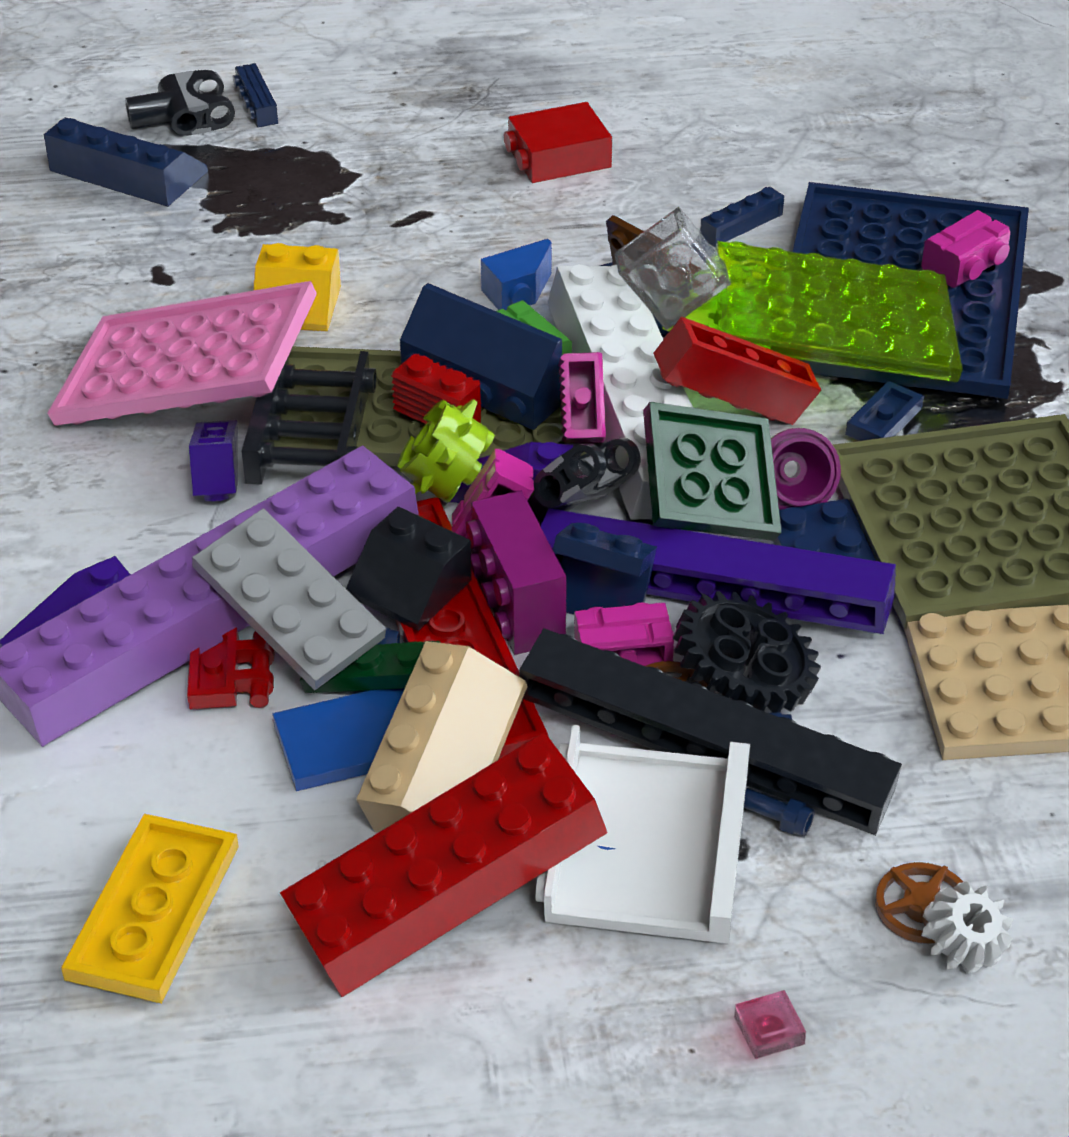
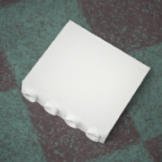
(673, 840)

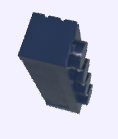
(255, 95)
(742, 216)

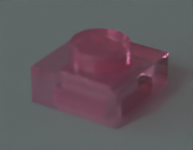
(770, 1024)

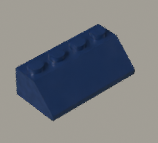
(120, 162)
(507, 356)

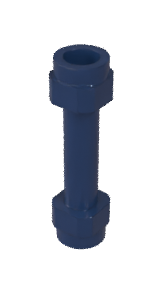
(793, 817)

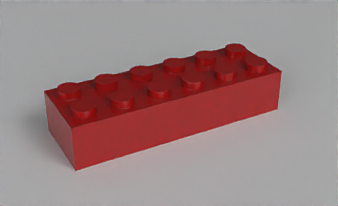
(444, 863)

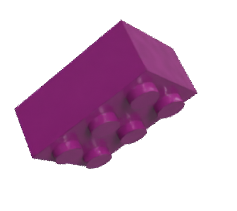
(516, 569)

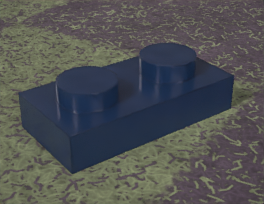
(884, 413)

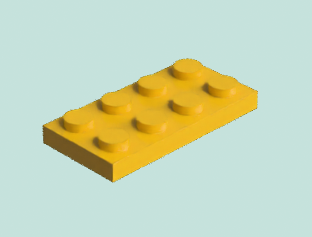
(150, 908)

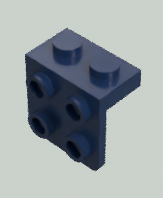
(603, 567)

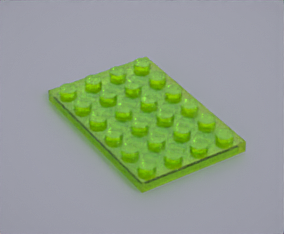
(840, 311)

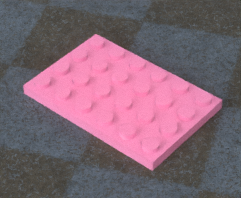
(184, 354)

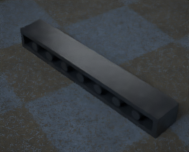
(691, 720)

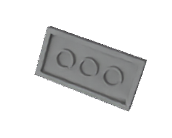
(289, 598)

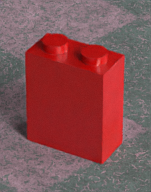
(559, 142)

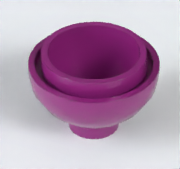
(816, 467)

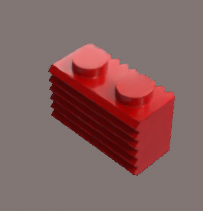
(423, 384)

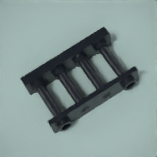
(268, 426)

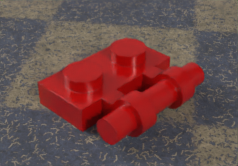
(216, 676)

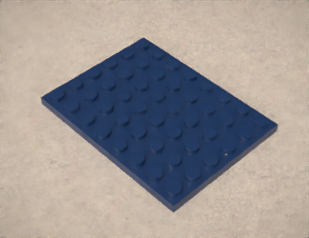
(892, 230)

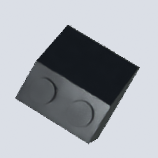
(410, 568)

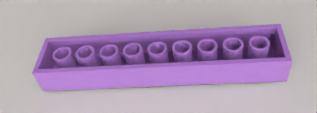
(167, 609)

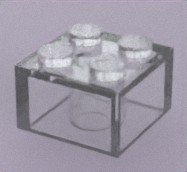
(672, 268)

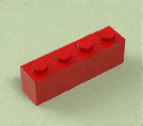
(736, 371)

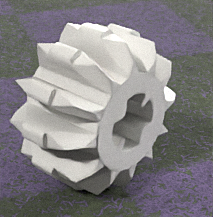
(967, 927)

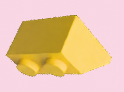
(287, 265)

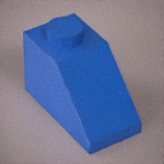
(517, 274)

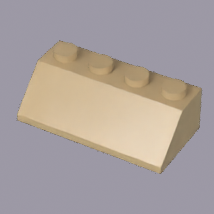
(441, 731)

